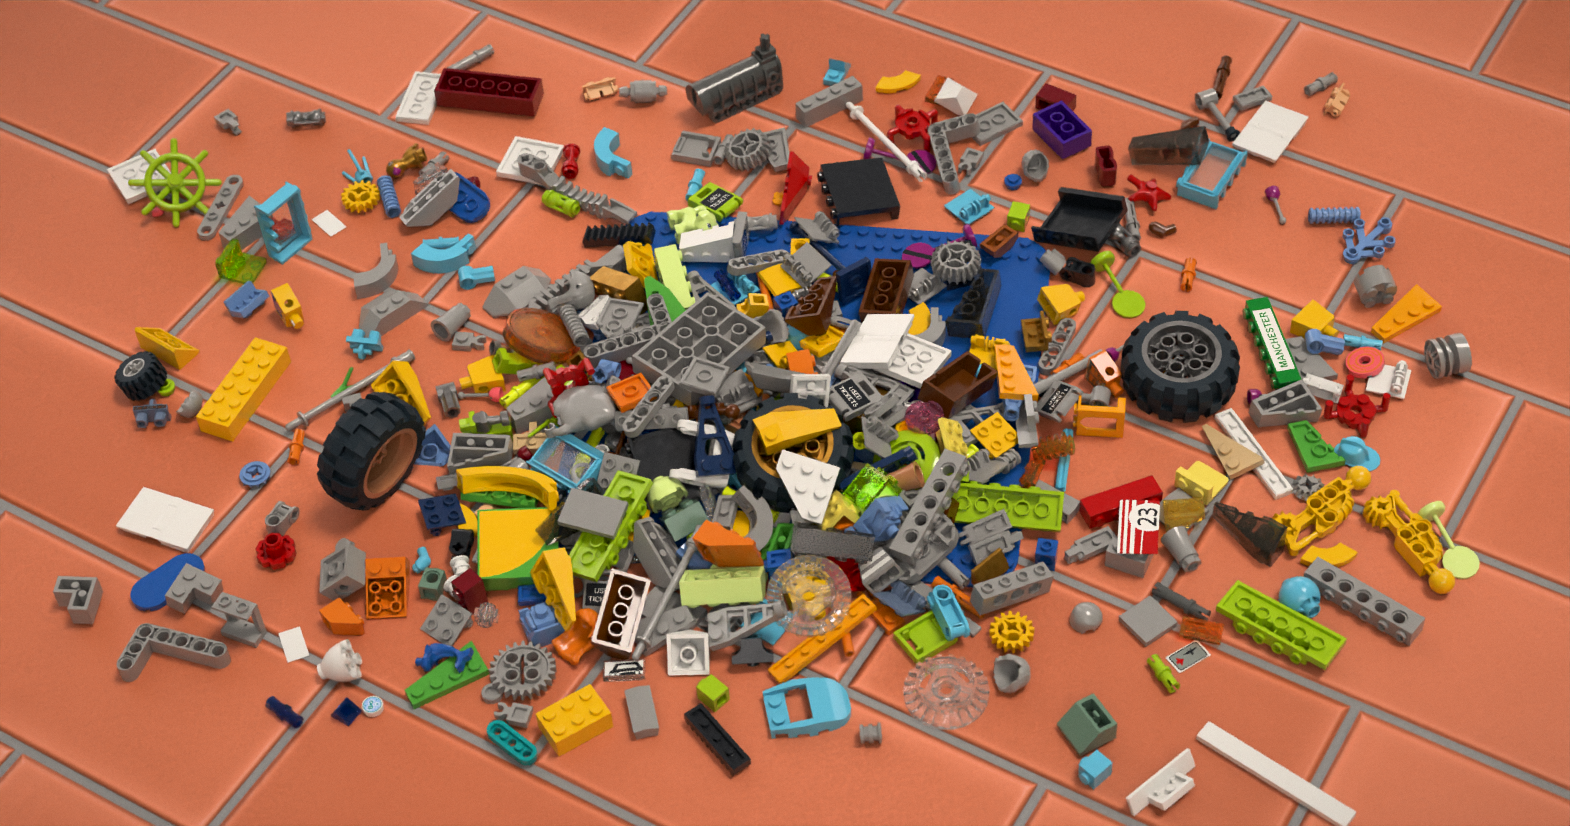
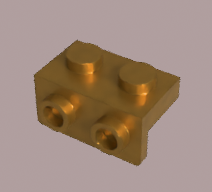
(1036, 334)

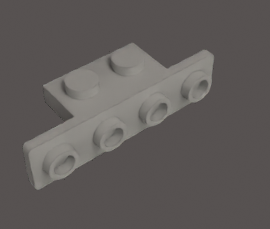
(665, 417)
(1027, 423)

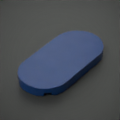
(471, 202)
(151, 590)

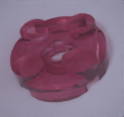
(919, 409)

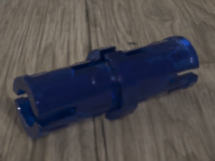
(727, 285)
(284, 712)

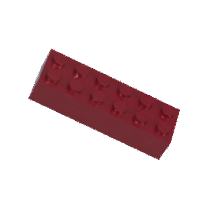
(489, 92)

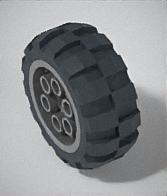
(1208, 362)

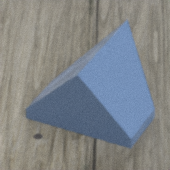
(435, 448)

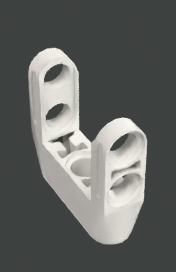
(689, 476)

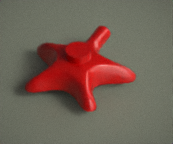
(1147, 192)

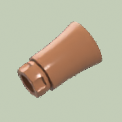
(909, 477)

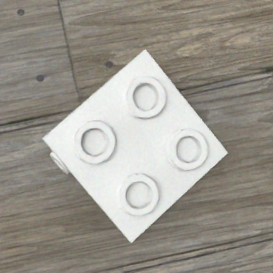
(1391, 380)

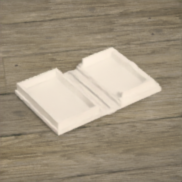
(1270, 131)
(877, 341)
(166, 518)

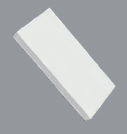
(419, 99)

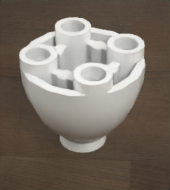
(340, 663)

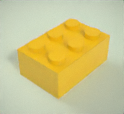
(574, 720)

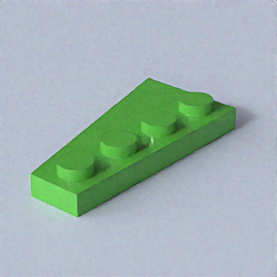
(501, 498)
(446, 679)

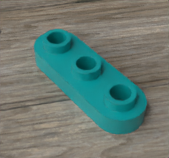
(510, 736)

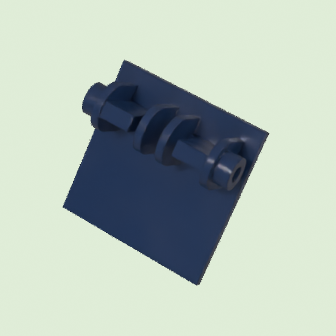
(441, 512)

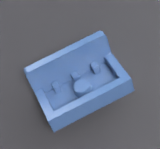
(245, 300)

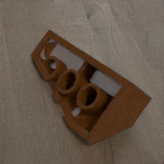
(814, 310)

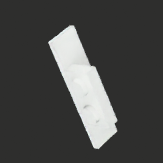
(1165, 786)

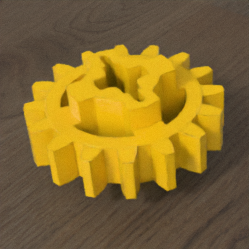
(360, 196)
(1011, 632)

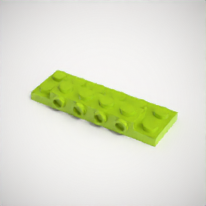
(1024, 507)
(595, 552)
(1280, 626)

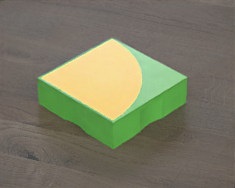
(509, 546)

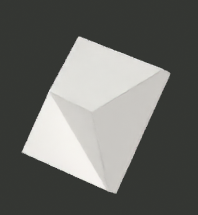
(955, 97)
(688, 653)

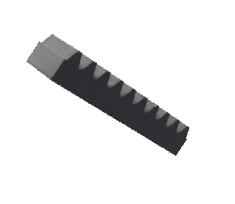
(618, 235)
(717, 739)

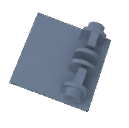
(902, 599)

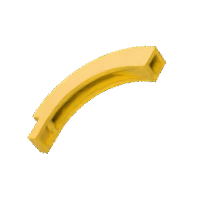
(510, 480)

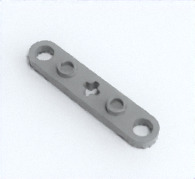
(215, 217)

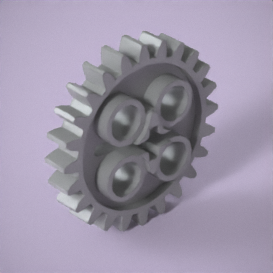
(507, 670)

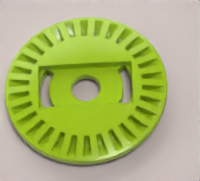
(916, 440)

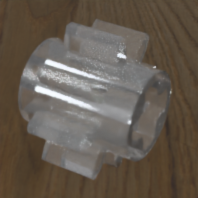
(486, 615)

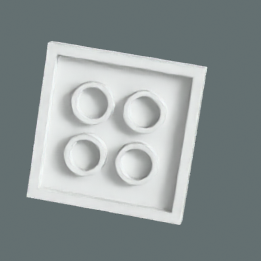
(547, 151)
(134, 169)
(916, 360)

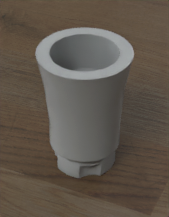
(447, 324)
(1181, 548)

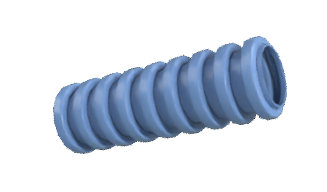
(388, 196)
(1333, 215)

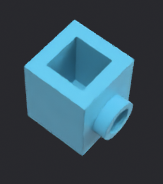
(1094, 769)

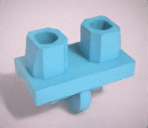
(364, 346)

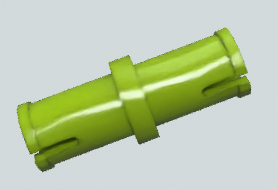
(1163, 673)

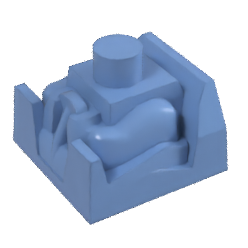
(882, 518)
(540, 624)

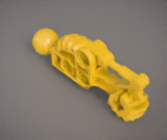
(1324, 509)
(1413, 541)

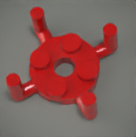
(910, 131)
(557, 379)
(1355, 402)

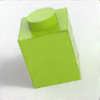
(1018, 216)
(712, 692)

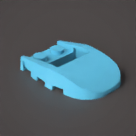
(827, 702)

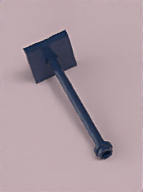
(850, 279)

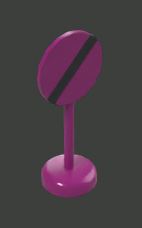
(925, 159)
(921, 253)

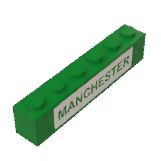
(1270, 342)

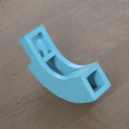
(604, 146)
(443, 260)

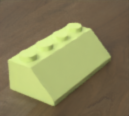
(723, 585)

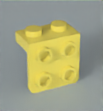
(950, 436)
(1200, 481)
(837, 508)

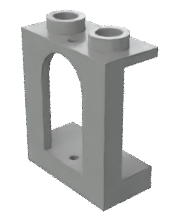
(237, 615)

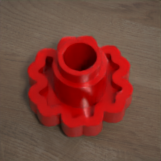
(275, 551)

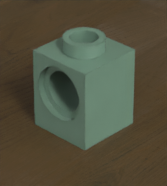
(432, 583)

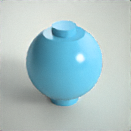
(1300, 595)

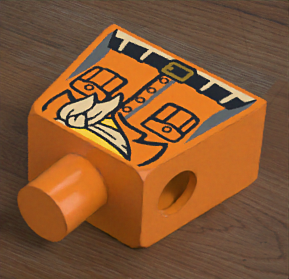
(1104, 372)

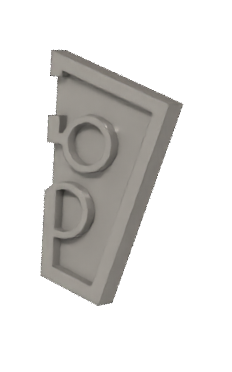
(780, 149)
(669, 622)

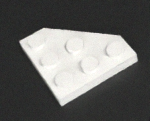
(808, 484)

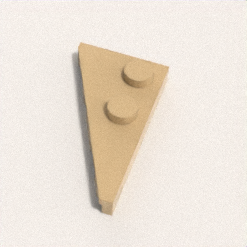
(1233, 456)

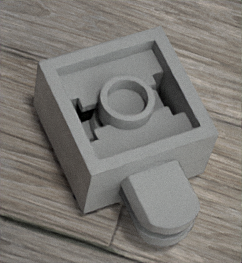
(342, 571)

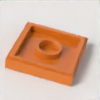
(629, 392)

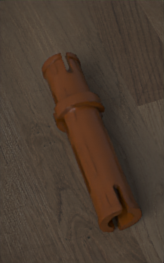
(1225, 64)

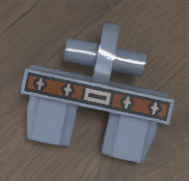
(152, 413)

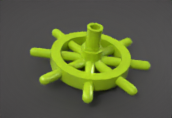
(174, 182)

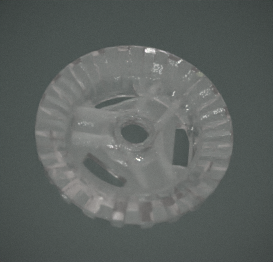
(792, 579)
(930, 703)

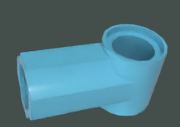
(470, 277)

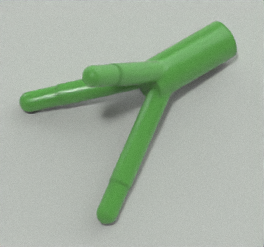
(343, 386)

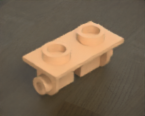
(606, 85)
(1336, 103)

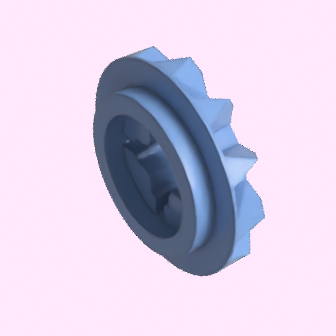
(251, 469)

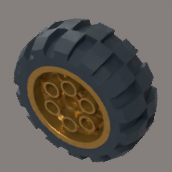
(761, 476)

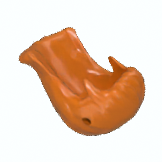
(577, 640)

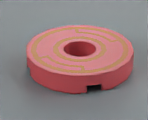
(1363, 354)

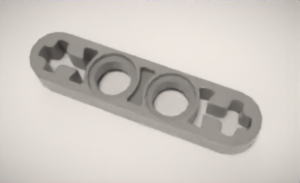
(740, 265)
(1057, 346)
(645, 405)

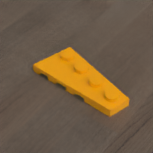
(1405, 314)
(1012, 376)

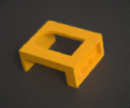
(1084, 411)

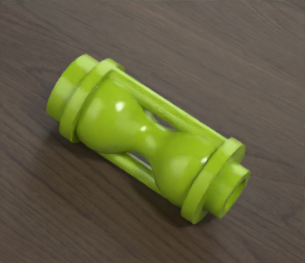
(554, 200)

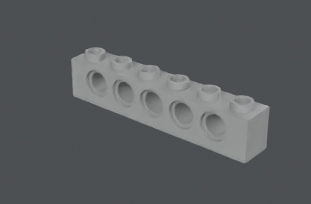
(912, 551)
(1365, 602)

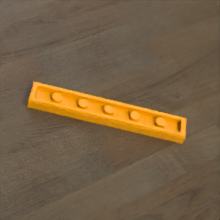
(813, 647)

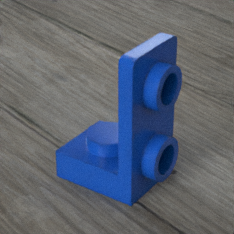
(776, 559)

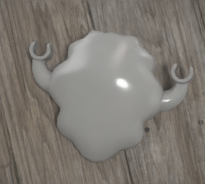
(582, 409)

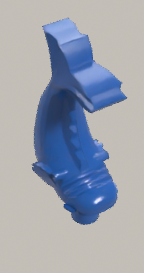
(437, 651)

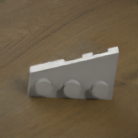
(1308, 362)

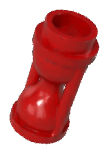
(570, 167)

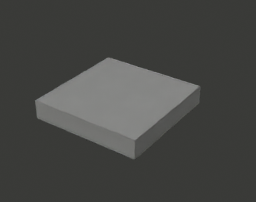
(704, 377)
(1148, 621)

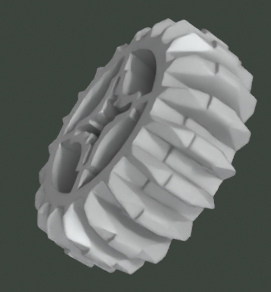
(748, 149)
(955, 266)

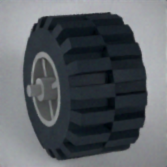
(140, 376)

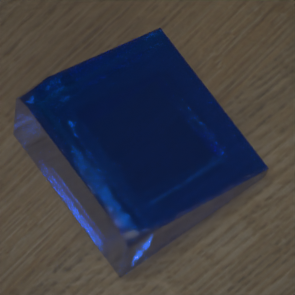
(346, 712)

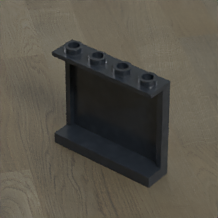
(858, 188)
(1081, 219)
(662, 452)

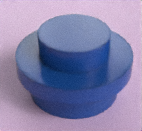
(1013, 181)

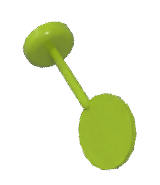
(1127, 302)

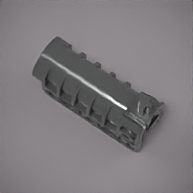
(739, 84)

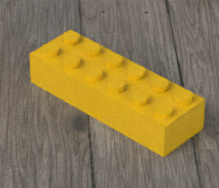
(243, 389)

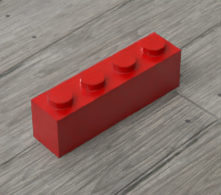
(1105, 506)

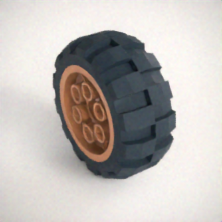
(371, 451)

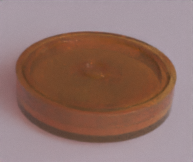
(538, 336)

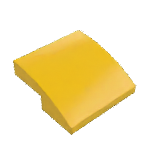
(778, 280)

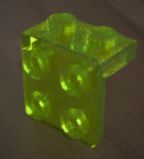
(238, 266)
(869, 485)

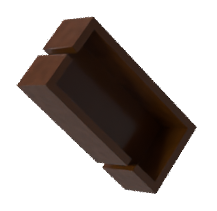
(956, 384)

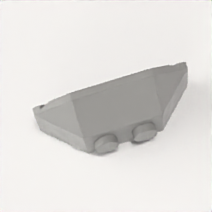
(432, 201)
(515, 291)
(389, 311)
(770, 378)
(655, 551)

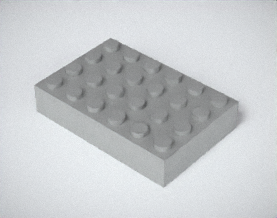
(704, 330)

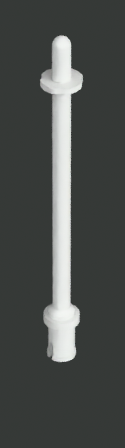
(912, 167)

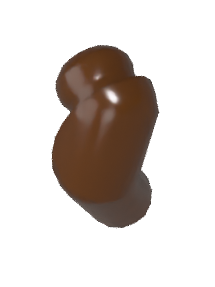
(1189, 123)
(1161, 230)

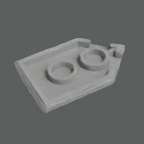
(618, 316)

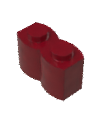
(1105, 165)

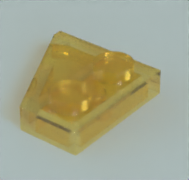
(1183, 512)

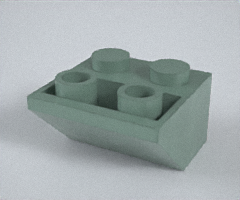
(683, 519)
(1088, 725)

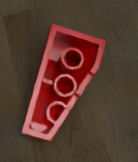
(795, 185)

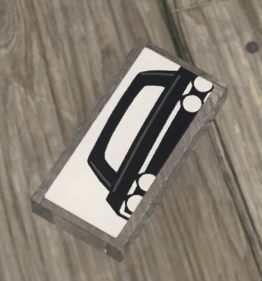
(623, 670)

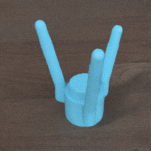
(360, 173)

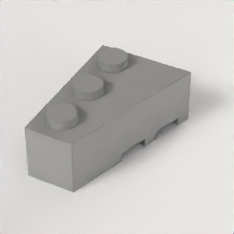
(479, 450)

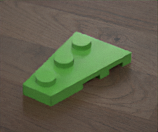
(1312, 448)

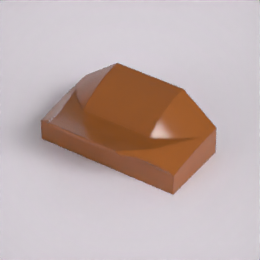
(1000, 241)

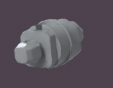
(643, 91)

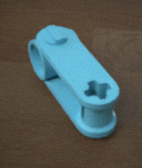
(948, 612)

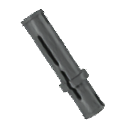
(1181, 602)

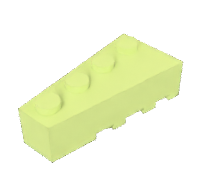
(673, 274)

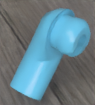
(423, 560)

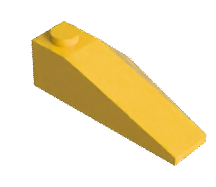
(403, 382)
(790, 428)
(554, 578)

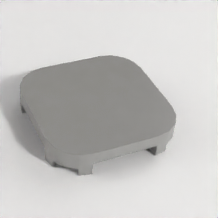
(942, 543)

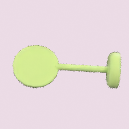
(1457, 559)

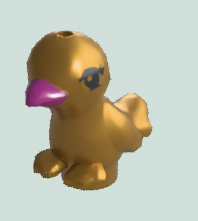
(411, 159)

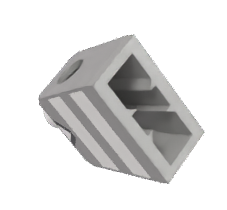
(879, 572)

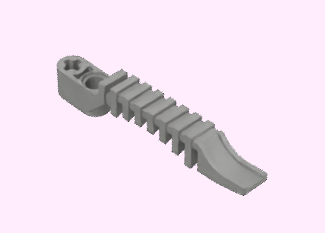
(539, 171)
(613, 259)

